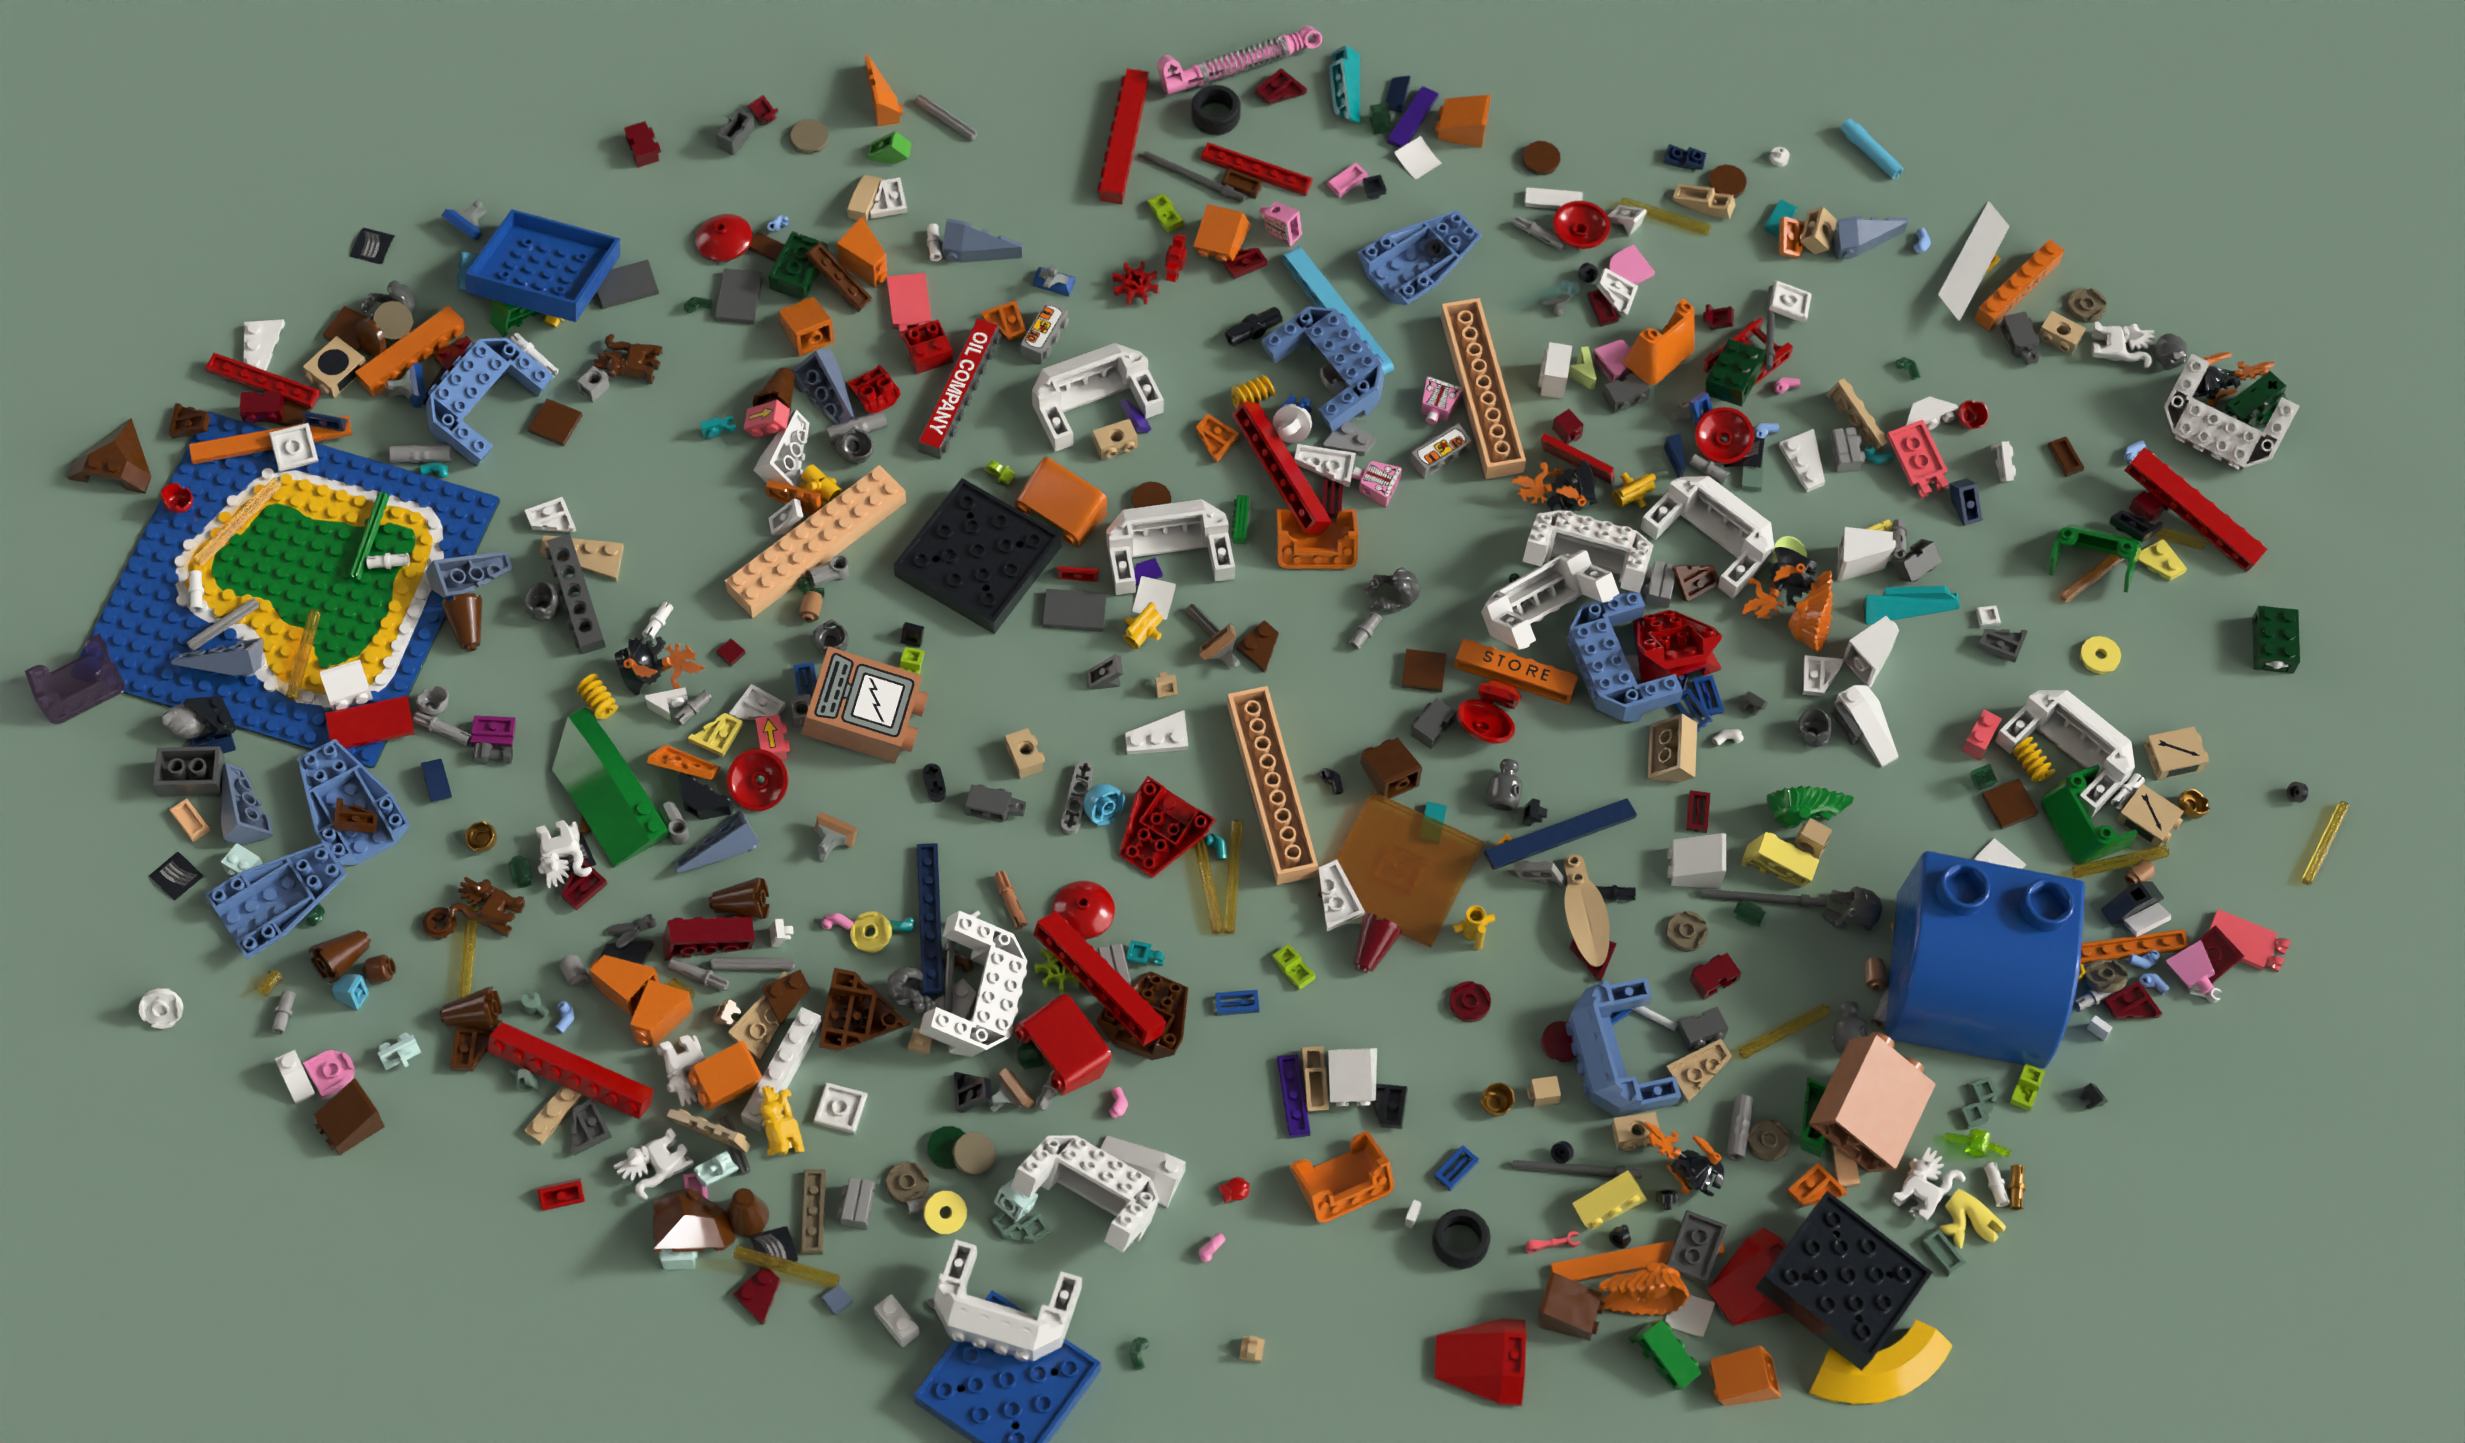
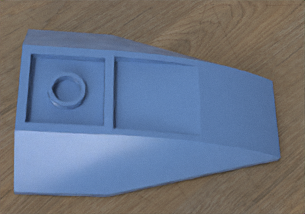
(1401, 265)
(335, 773)
(275, 896)

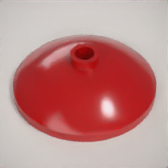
(1583, 218)
(723, 237)
(1724, 423)
(1485, 721)
(744, 783)
(1089, 919)

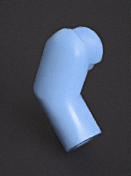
(776, 224)
(1923, 243)
(1765, 428)
(2131, 450)
(2146, 961)
(2154, 980)
(567, 1016)

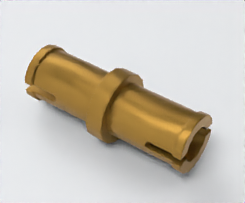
(2016, 1187)

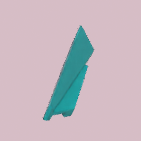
(1346, 83)
(1909, 602)

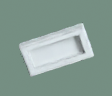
(2147, 919)

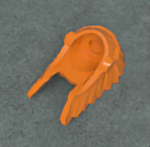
(1812, 615)
(1648, 1291)

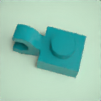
(714, 427)
(1141, 953)

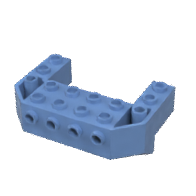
(1343, 350)
(469, 382)
(1605, 665)
(1600, 1056)

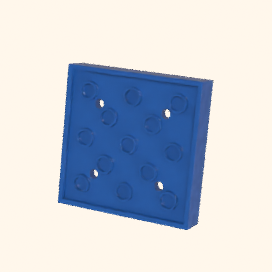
(542, 265)
(1006, 1390)

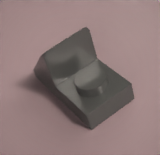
(1106, 673)

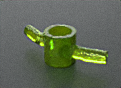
(1978, 1143)

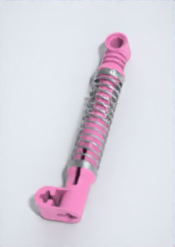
(1202, 74)

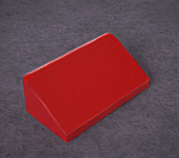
(1078, 573)
(561, 1194)

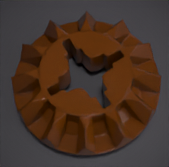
(438, 914)

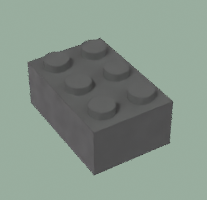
(188, 771)

